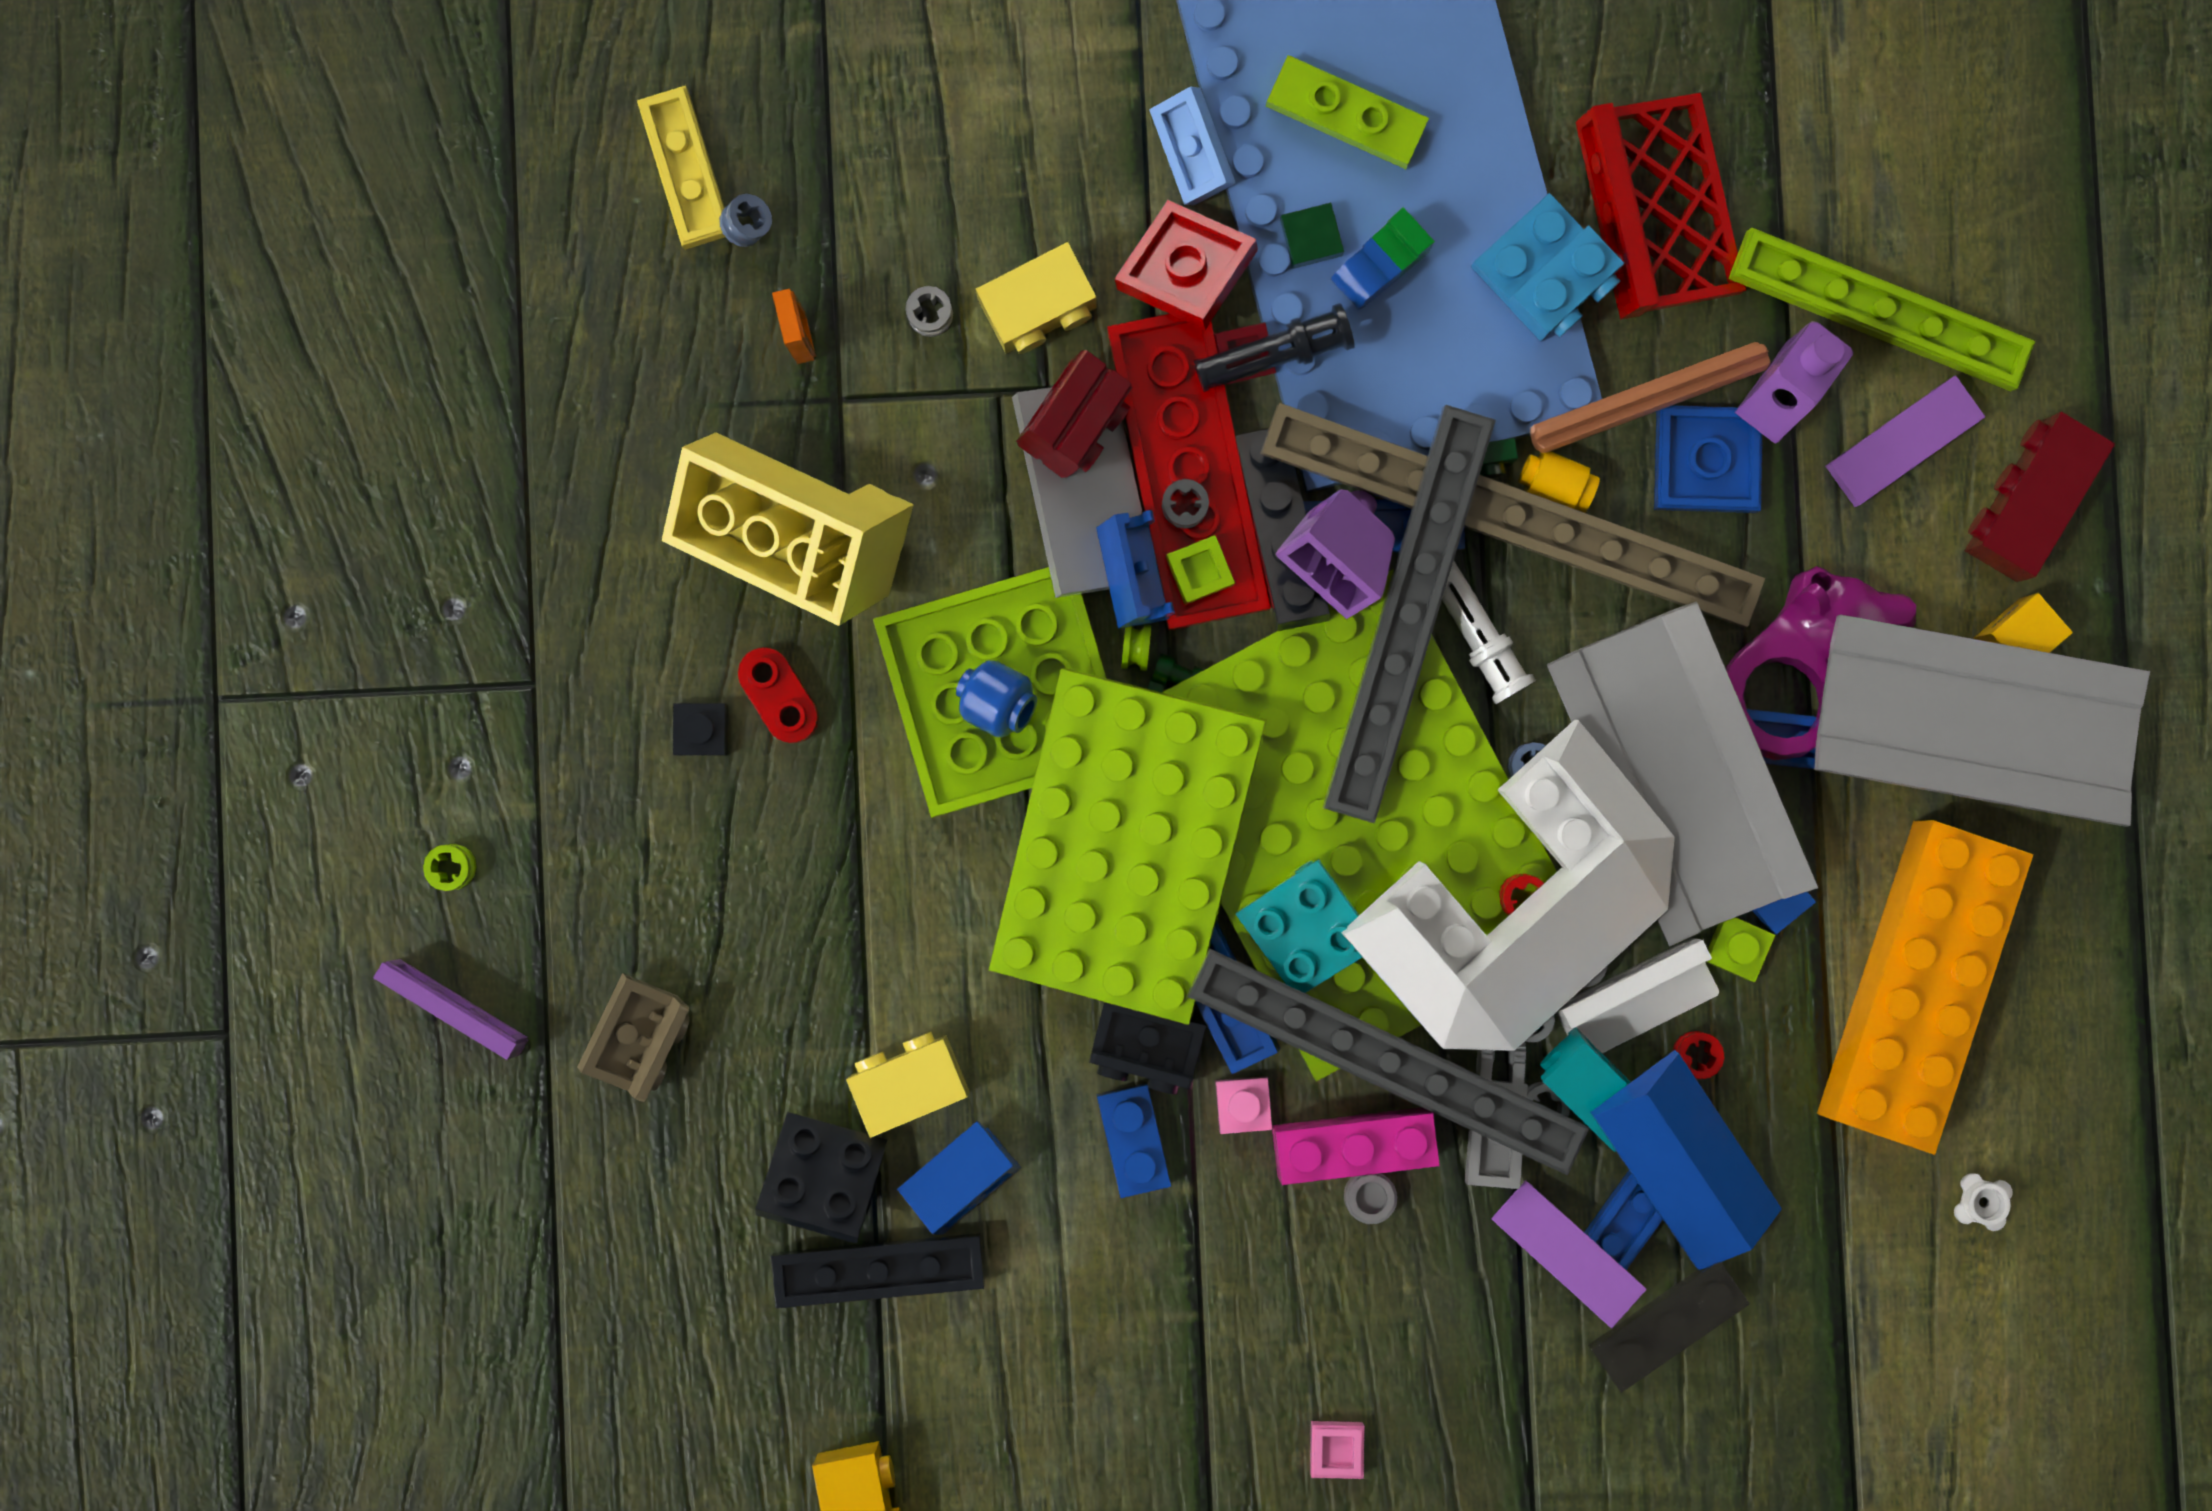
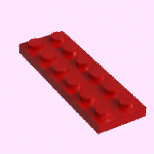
(1187, 435)

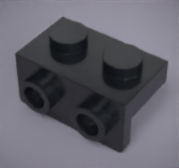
(1147, 1048)

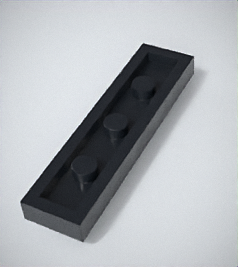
(1275, 513)
(877, 1270)

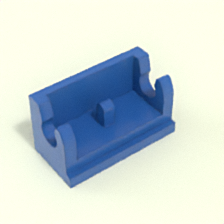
(1133, 570)
(959, 1178)

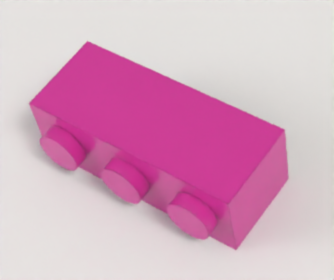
(1355, 1145)

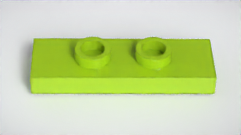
(1346, 112)

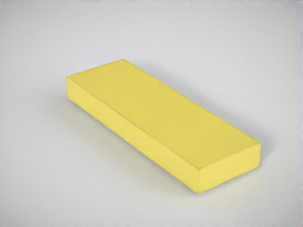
(683, 166)

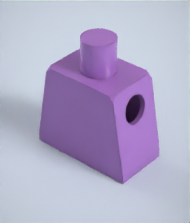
(1803, 367)
(1342, 551)

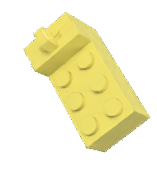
(786, 528)

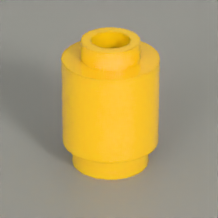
(1559, 480)

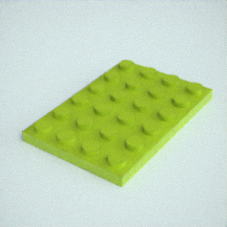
(1126, 844)

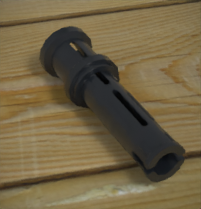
(1299, 333)

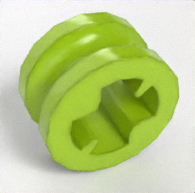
(1136, 647)
(439, 879)

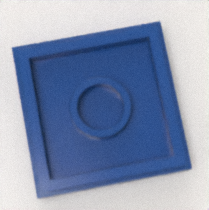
(1706, 461)

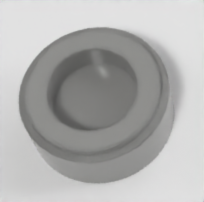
(1370, 1198)

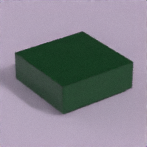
(1312, 235)

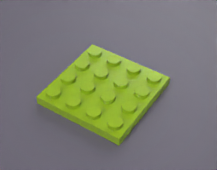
(940, 640)

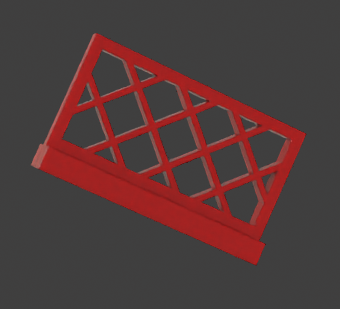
(1618, 202)

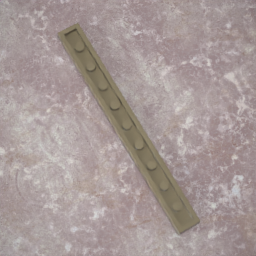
(1519, 518)

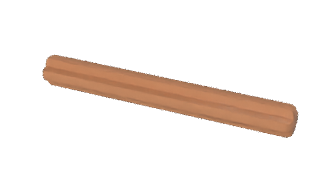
(1649, 397)

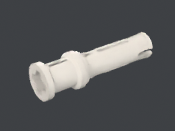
(1485, 654)

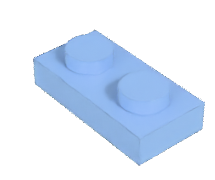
(1192, 146)

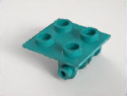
(1302, 927)

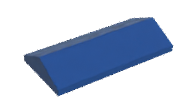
(1688, 1163)

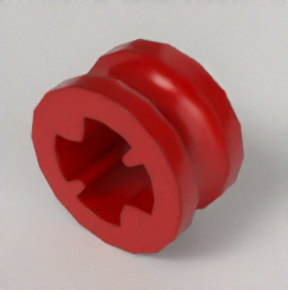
(1519, 881)
(1711, 1048)

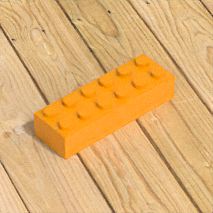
(1925, 984)

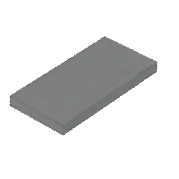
(1077, 505)

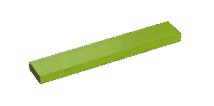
(1881, 309)

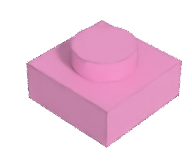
(1243, 1105)

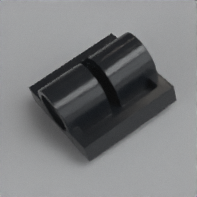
(821, 1177)

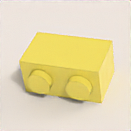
(1037, 300)
(907, 1084)

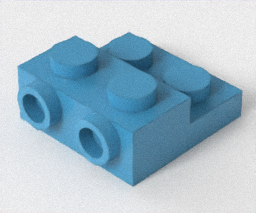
(1548, 268)

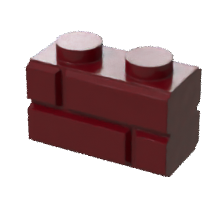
(1075, 415)

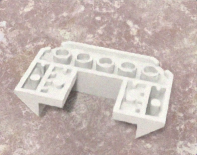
(1507, 984)

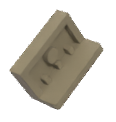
(635, 1037)

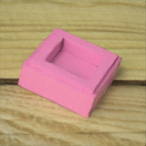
(1337, 1450)

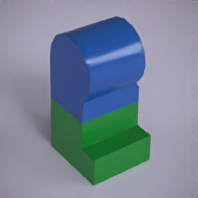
(1383, 259)

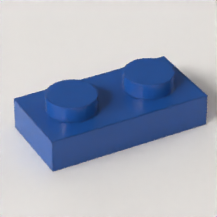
(1133, 1140)

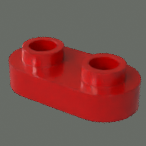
(778, 694)

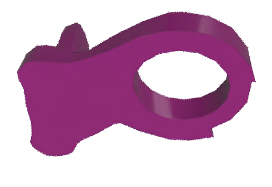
(1803, 639)

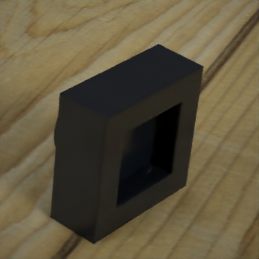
(700, 729)

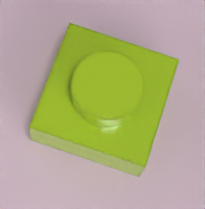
(1200, 569)
(1740, 948)

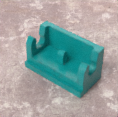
(1582, 1077)

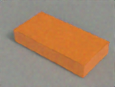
(794, 326)

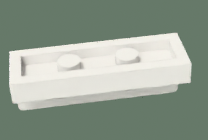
(1642, 996)

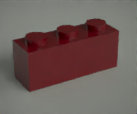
(2038, 496)

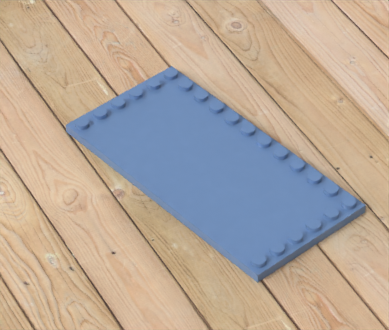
(1473, 176)

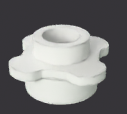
(1998, 1205)

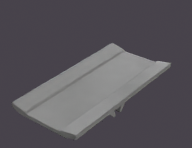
(1980, 720)
(1684, 743)

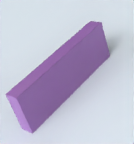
(1905, 441)
(451, 1008)
(1569, 1254)

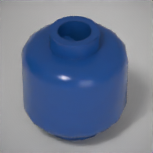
(996, 698)

